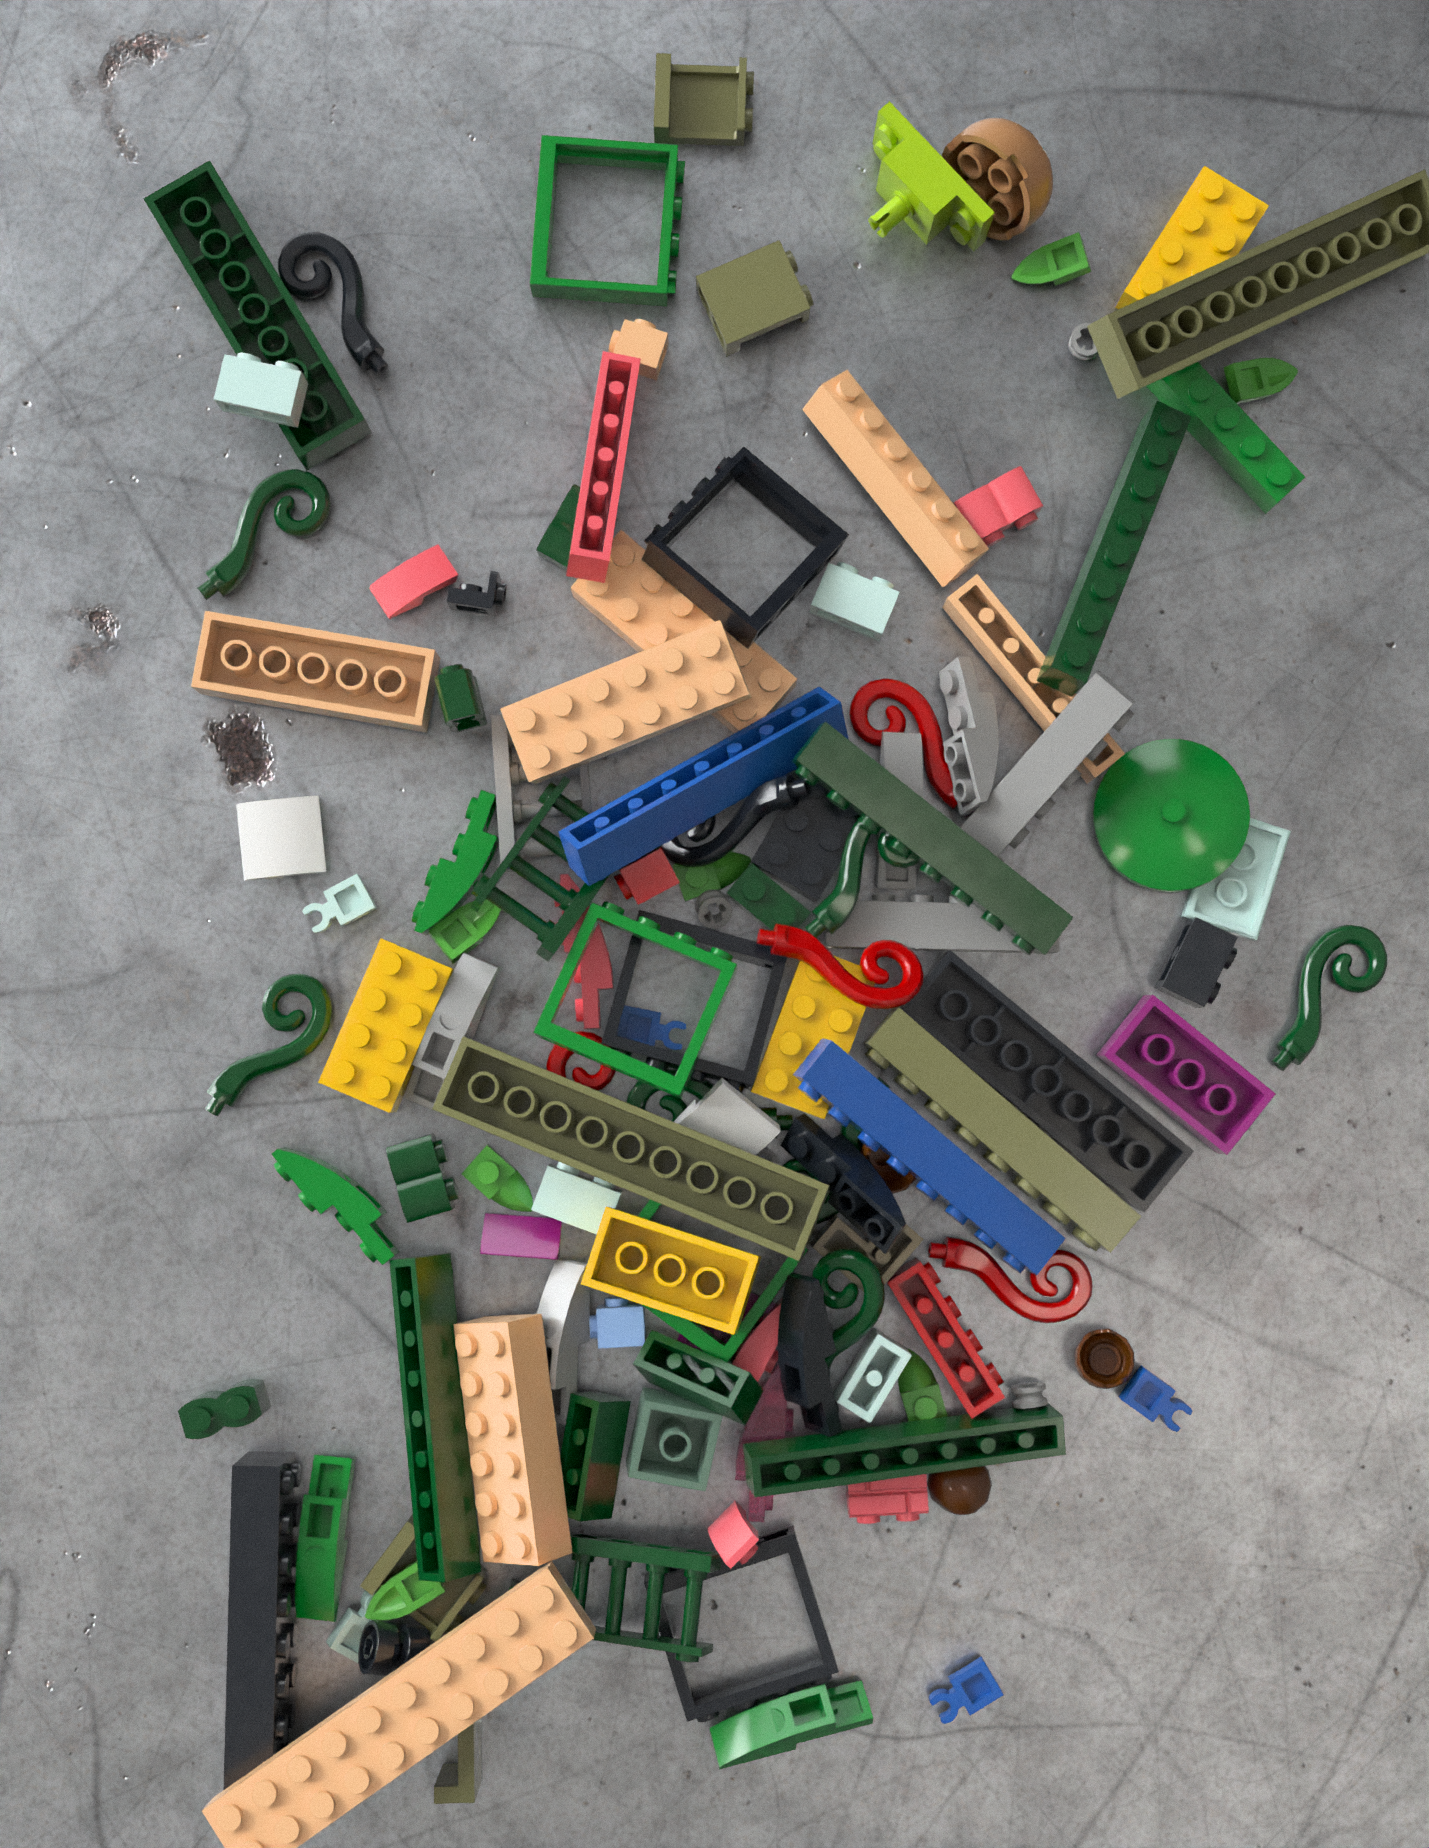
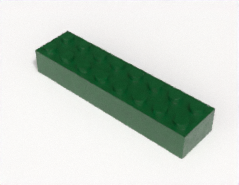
(255, 306)

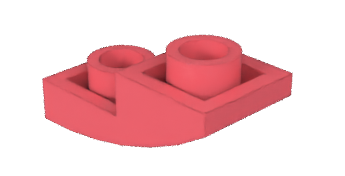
(413, 580)
(734, 1536)

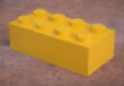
(1201, 233)
(807, 1015)
(385, 1026)
(671, 1270)

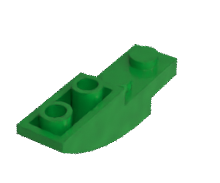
(451, 881)
(329, 1187)
(321, 1538)
(790, 1720)

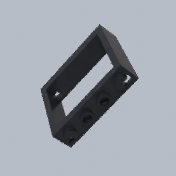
(783, 501)
(661, 1058)
(778, 1683)

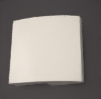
(281, 838)
(730, 1119)

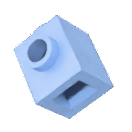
(618, 1324)

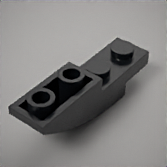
(854, 1183)
(803, 1345)

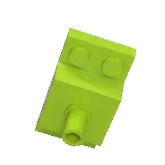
(923, 186)

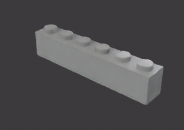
(1050, 765)
(921, 926)

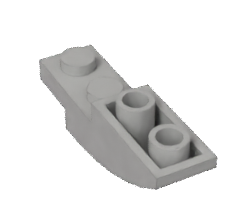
(975, 742)
(903, 758)
(454, 1017)
(565, 1325)

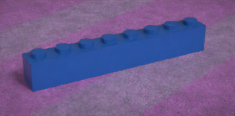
(696, 788)
(928, 1156)

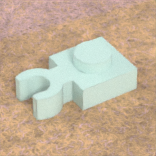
(346, 902)
(348, 1631)

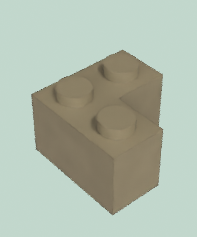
(839, 1235)

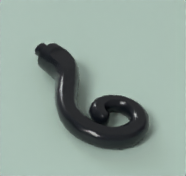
(356, 336)
(768, 797)

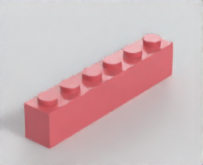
(603, 467)

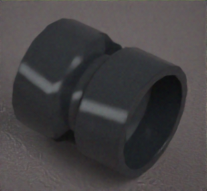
(387, 1647)

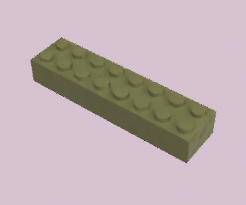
(1002, 1130)

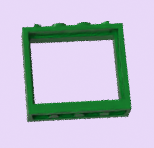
(610, 154)
(649, 931)
(702, 1337)

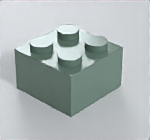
(672, 1440)

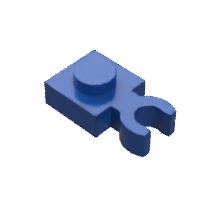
(644, 1027)
(1153, 1397)
(972, 1688)

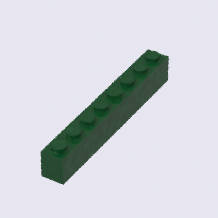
(1114, 549)
(931, 839)
(434, 1418)
(903, 1450)

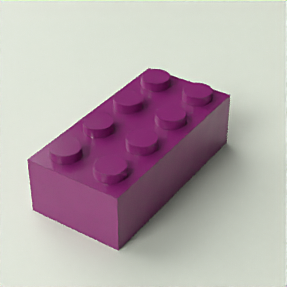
(1185, 1074)

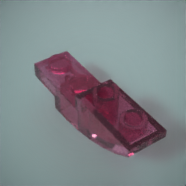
(767, 1422)

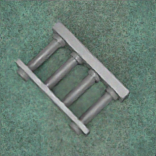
(513, 812)

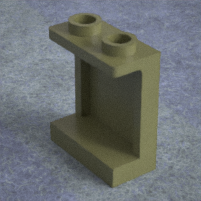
(701, 103)
(753, 295)
(442, 1612)
(462, 1780)

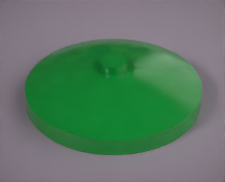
(1171, 815)

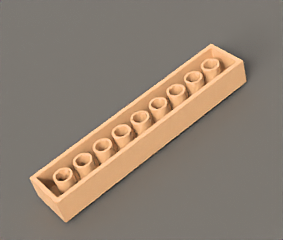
(403, 1716)

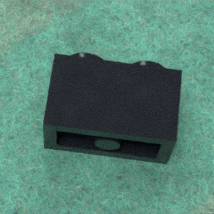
(1197, 963)

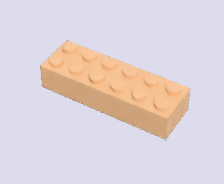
(651, 611)
(315, 671)
(625, 702)
(512, 1439)

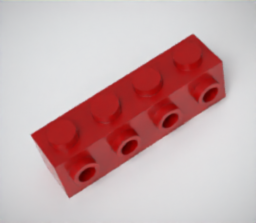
(944, 1338)

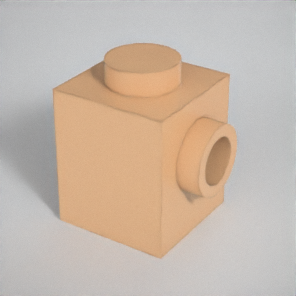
(641, 341)

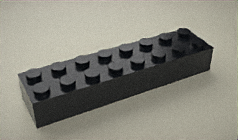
(1048, 1082)
(260, 1610)

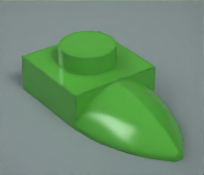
(1054, 262)
(1258, 378)
(712, 876)
(464, 929)
(499, 1180)
(920, 1391)
(402, 1594)

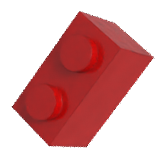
(646, 876)

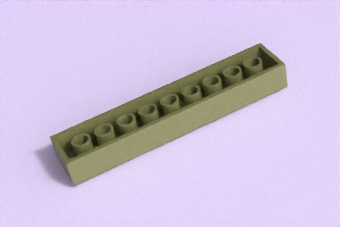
(1264, 285)
(632, 1148)

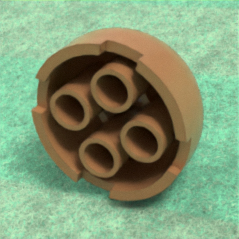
(1006, 171)

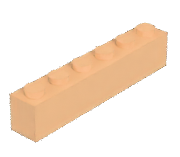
(895, 478)
(1016, 661)

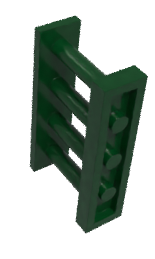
(571, 902)
(658, 1562)

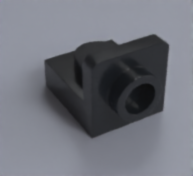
(472, 600)

